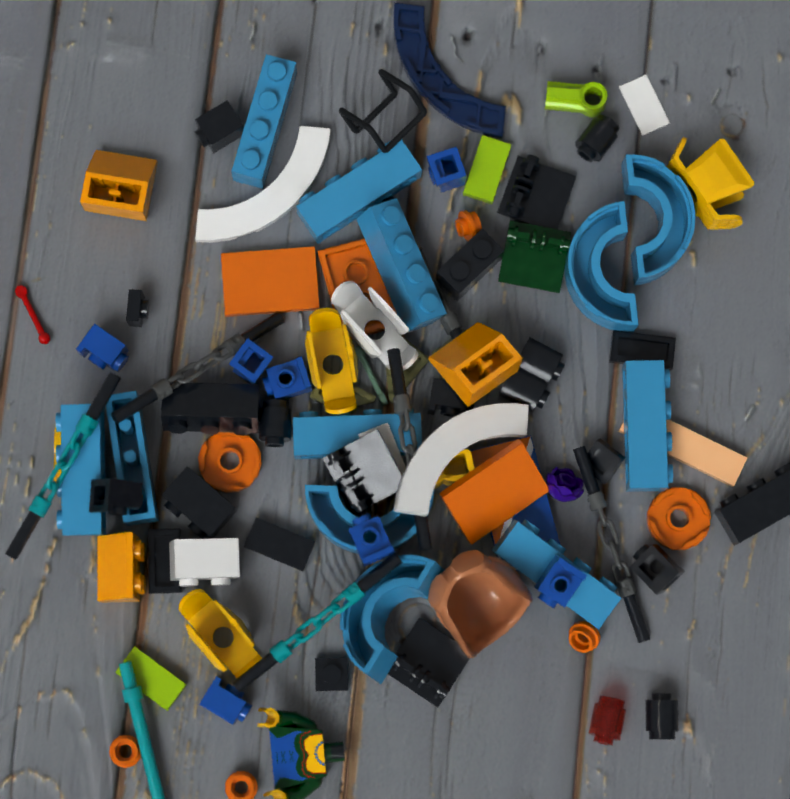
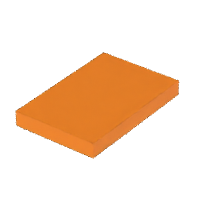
(354, 263)
(270, 281)
(494, 491)

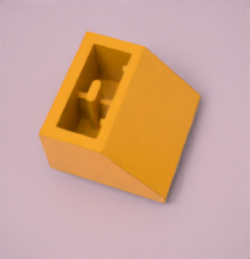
(118, 185)
(476, 362)
(119, 568)

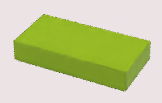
(487, 169)
(154, 679)

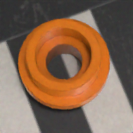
(468, 224)
(583, 637)
(116, 756)
(241, 776)

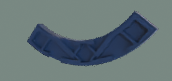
(434, 83)

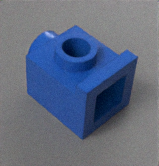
(446, 169)
(104, 349)
(250, 361)
(299, 384)
(373, 551)
(556, 570)
(226, 702)

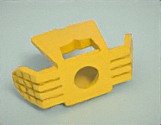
(717, 181)
(324, 340)
(206, 618)

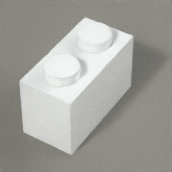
(204, 560)

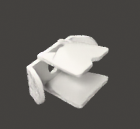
(358, 311)

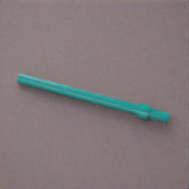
(132, 695)

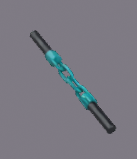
(41, 505)
(282, 650)

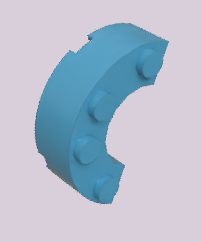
(674, 211)
(584, 275)
(335, 520)
(365, 621)

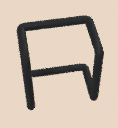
(388, 78)

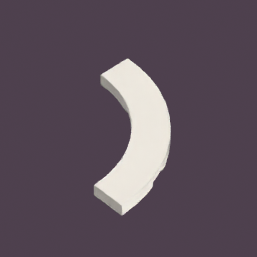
(276, 199)
(449, 440)

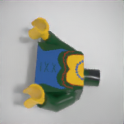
(298, 754)

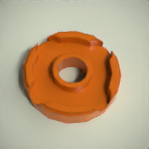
(230, 480)
(697, 518)

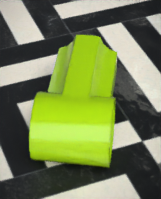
(570, 97)

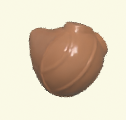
(478, 599)

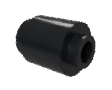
(597, 138)
(275, 422)
(661, 716)

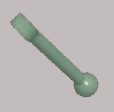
(361, 355)

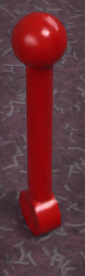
(22, 293)

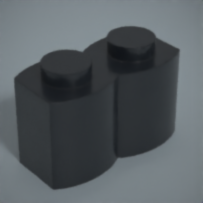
(534, 373)

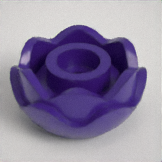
(564, 485)

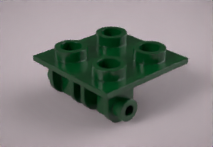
(534, 256)

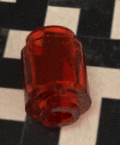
(607, 720)

